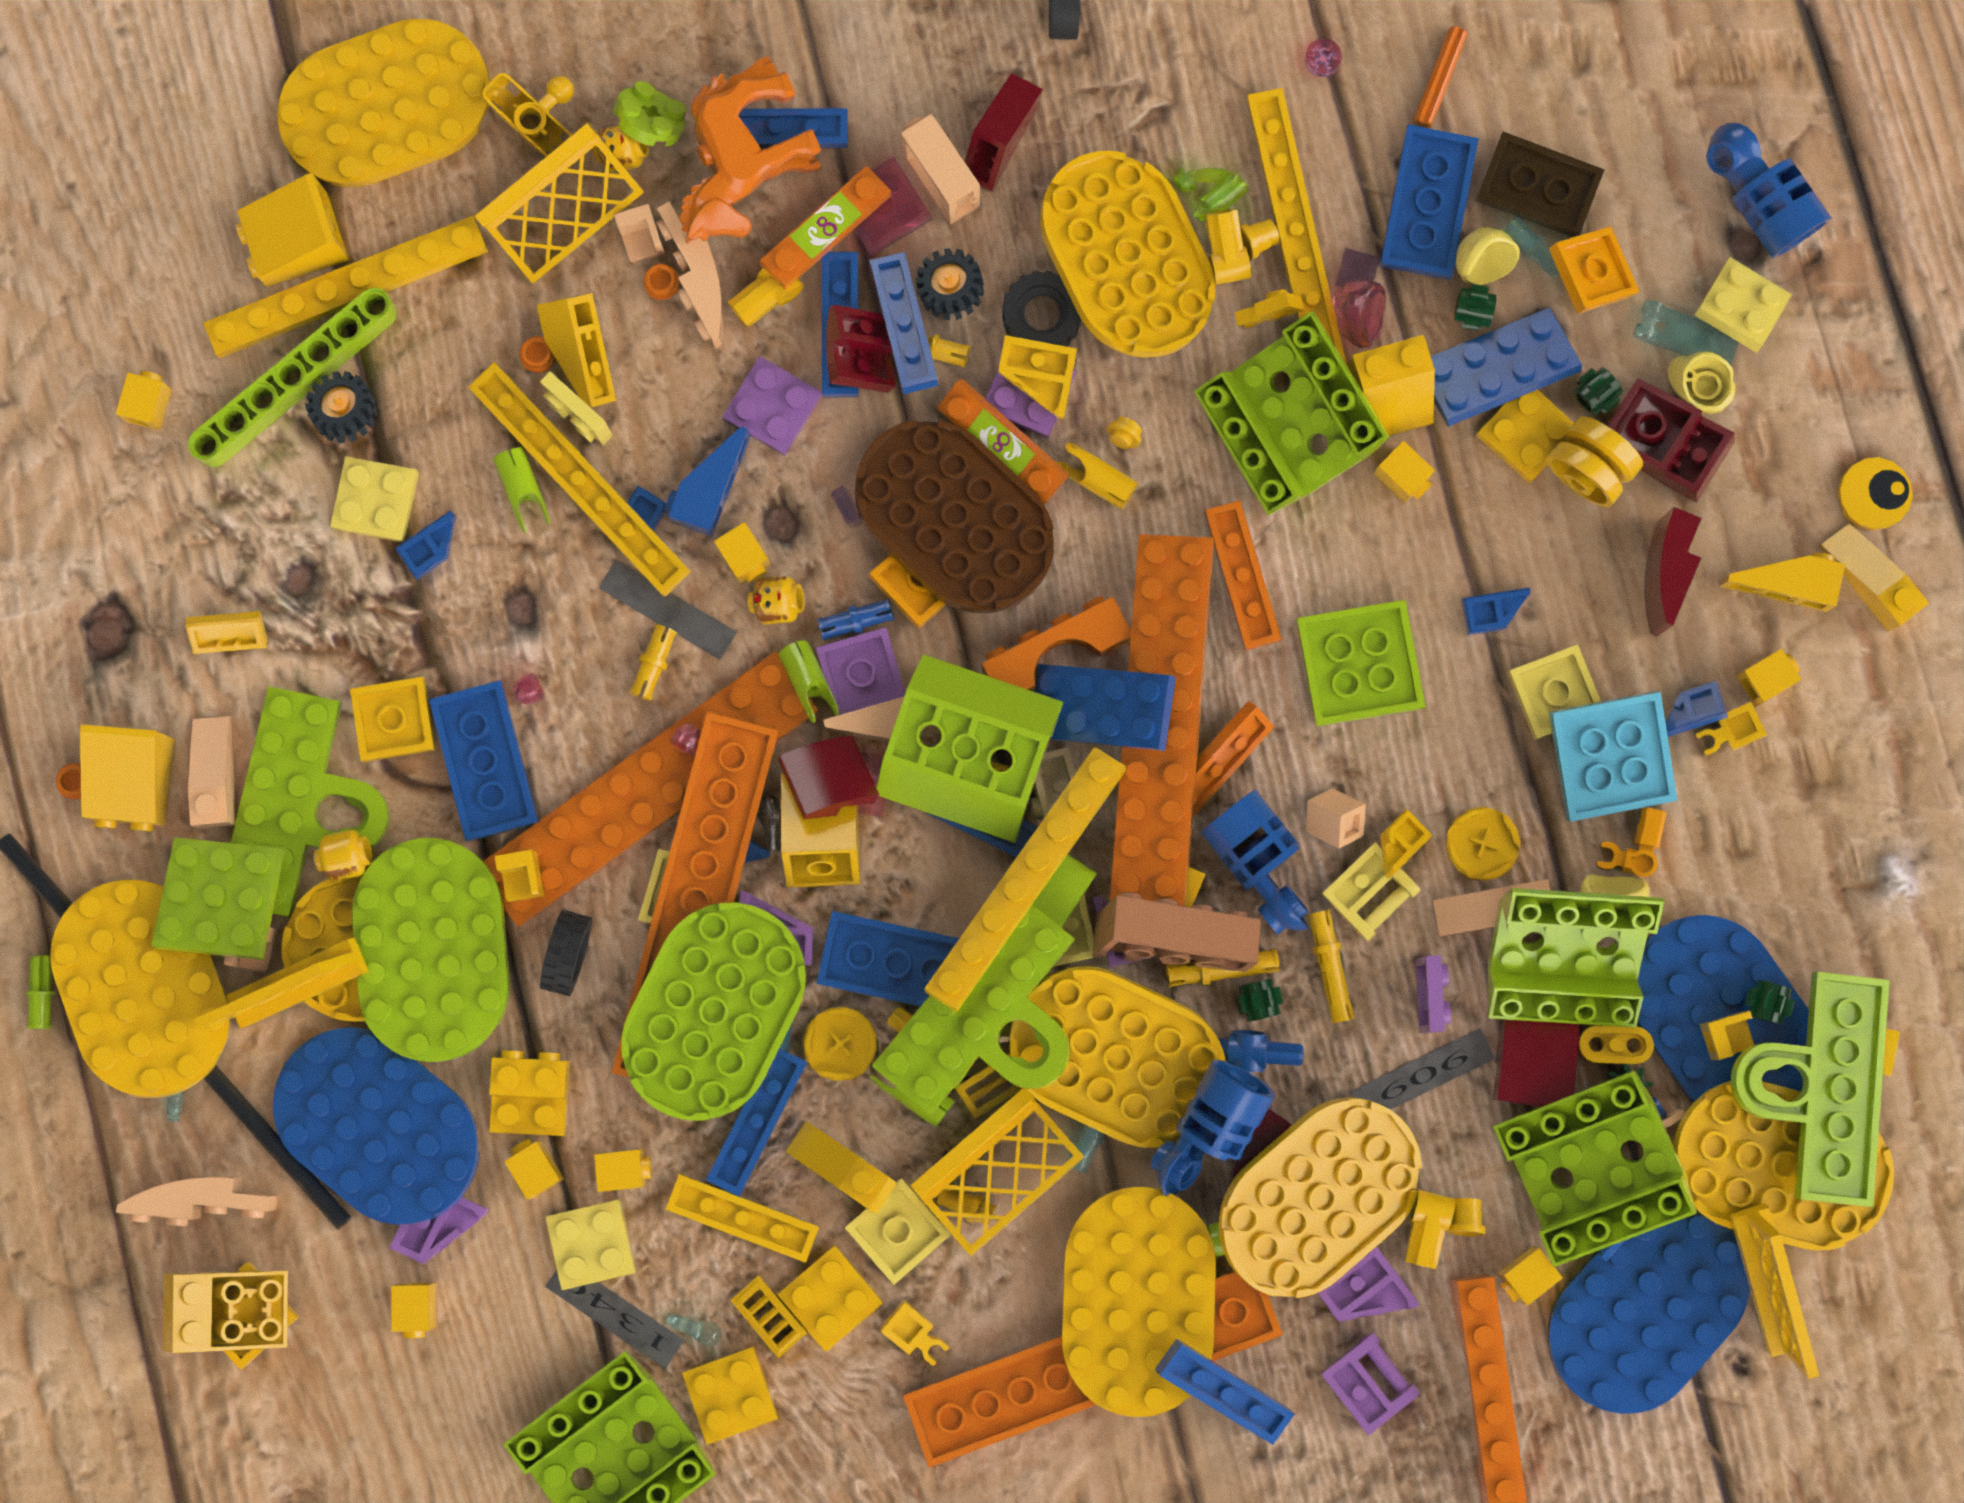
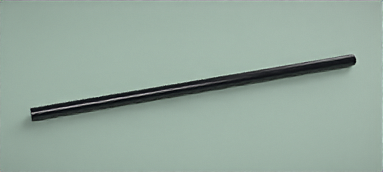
(216, 1078)

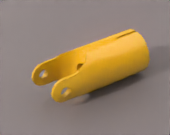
(1100, 477)

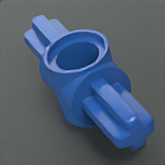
(1254, 1051)

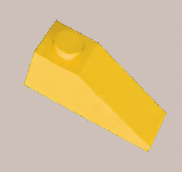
(576, 342)
(1875, 578)
(1800, 581)
(841, 1167)

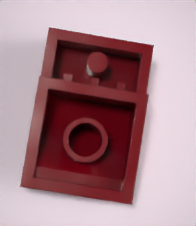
(1672, 438)
(1669, 568)
(1535, 1062)

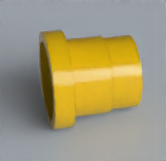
(1259, 237)
(1467, 1218)

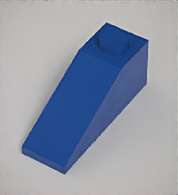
(705, 490)

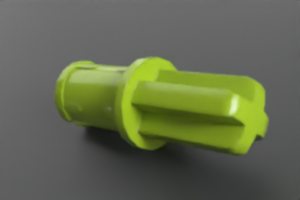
(40, 993)

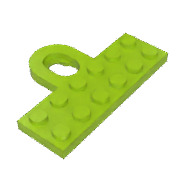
(291, 781)
(943, 1045)
(1839, 1088)

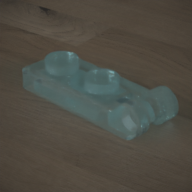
(1682, 332)

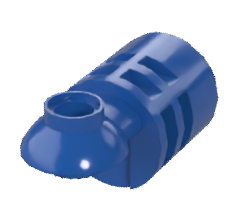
(1772, 200)
(1251, 866)
(1217, 1122)

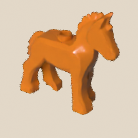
(734, 153)

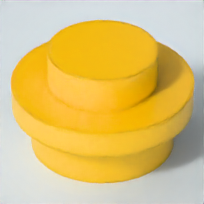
(1124, 433)

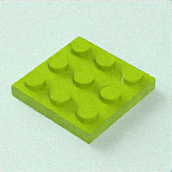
(1360, 663)
(218, 898)

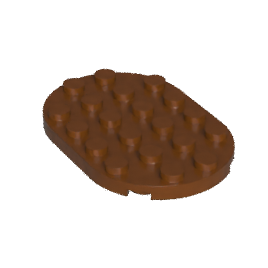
(954, 516)

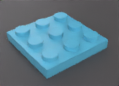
(1613, 756)

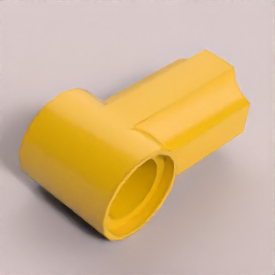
(1227, 255)
(762, 297)
(1430, 1219)

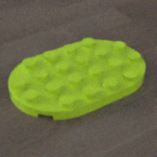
(432, 949)
(713, 1011)

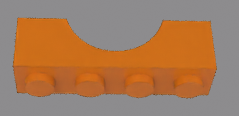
(1097, 628)

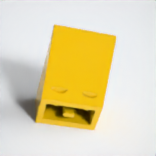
(224, 1311)

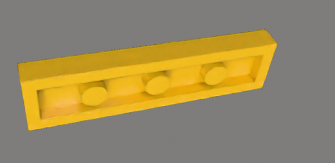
(742, 1218)

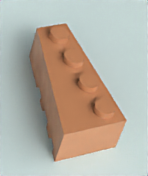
(1176, 933)

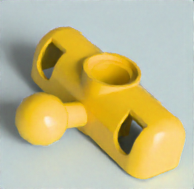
(542, 138)

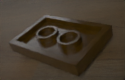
(1540, 185)

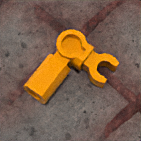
(1639, 862)

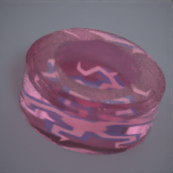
(1323, 58)

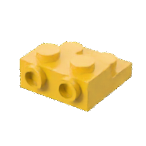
(529, 1094)

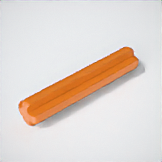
(1440, 77)

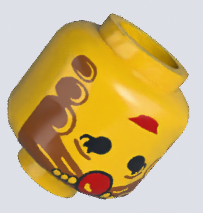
(627, 150)
(776, 600)
(343, 855)

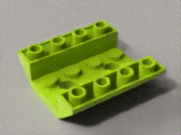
(1274, 430)
(975, 721)
(1565, 971)
(1609, 1192)
(596, 1432)

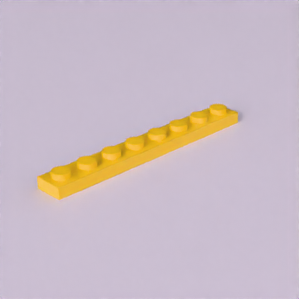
(1291, 208)
(339, 287)
(579, 479)
(1025, 879)

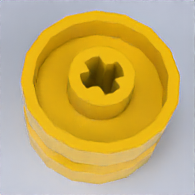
(1594, 461)

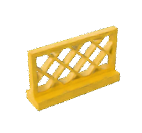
(537, 179)
(289, 986)
(970, 1152)
(1773, 1287)

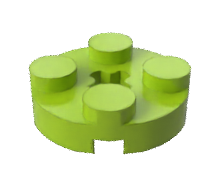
(666, 115)

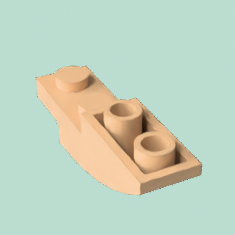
(701, 284)
(184, 1200)

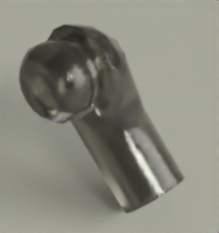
(770, 819)

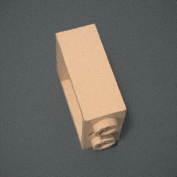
(940, 168)

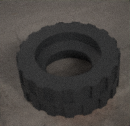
(1040, 285)
(565, 952)

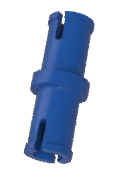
(855, 619)

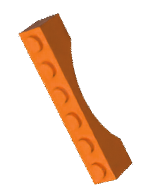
(1490, 1390)

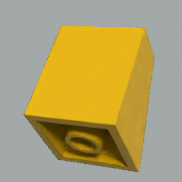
(291, 232)
(1398, 383)
(125, 776)
(818, 849)

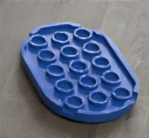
(1701, 973)
(376, 1127)
(1649, 1316)

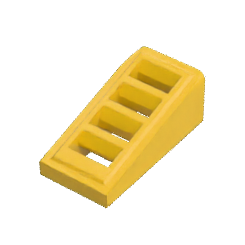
(779, 1307)

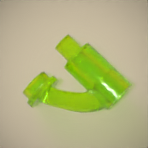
(1228, 190)

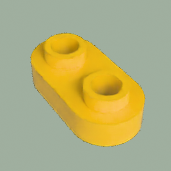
(1613, 1045)

